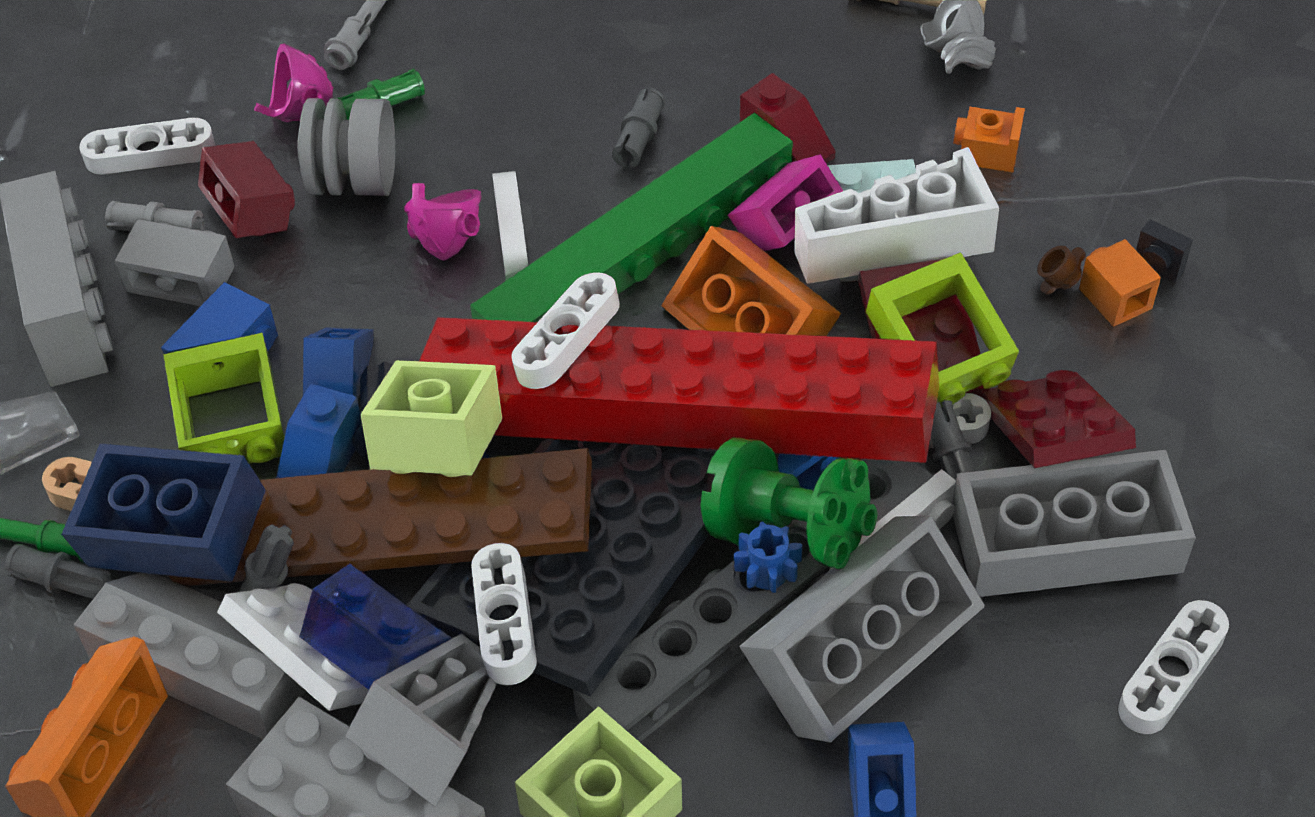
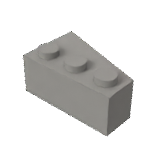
(425, 716)

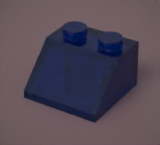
(366, 626)

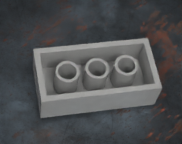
(55, 278)
(1072, 523)
(862, 627)
(317, 772)

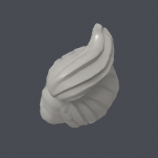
(959, 34)

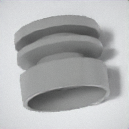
(340, 147)

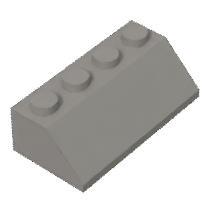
(193, 650)

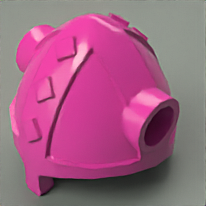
(307, 81)
(443, 221)

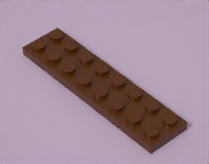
(426, 518)

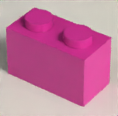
(769, 212)

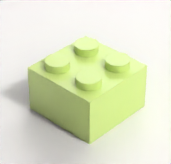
(432, 418)
(599, 774)

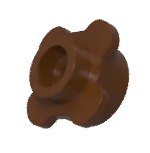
(1060, 268)

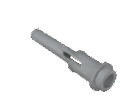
(343, 49)

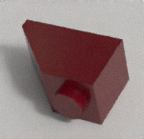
(790, 114)

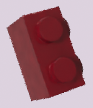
(245, 189)

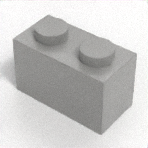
(174, 262)

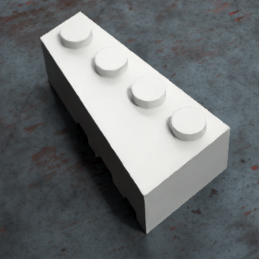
(898, 221)

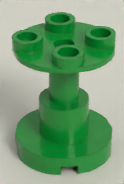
(753, 491)

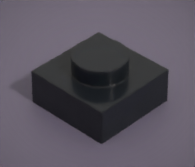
(1164, 250)

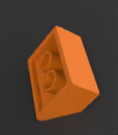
(743, 289)
(89, 733)

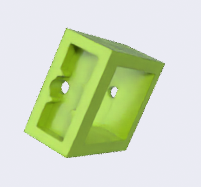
(930, 285)
(243, 362)

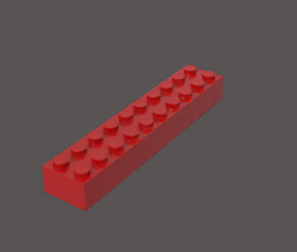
(714, 386)

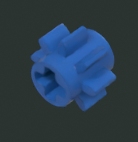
(768, 557)

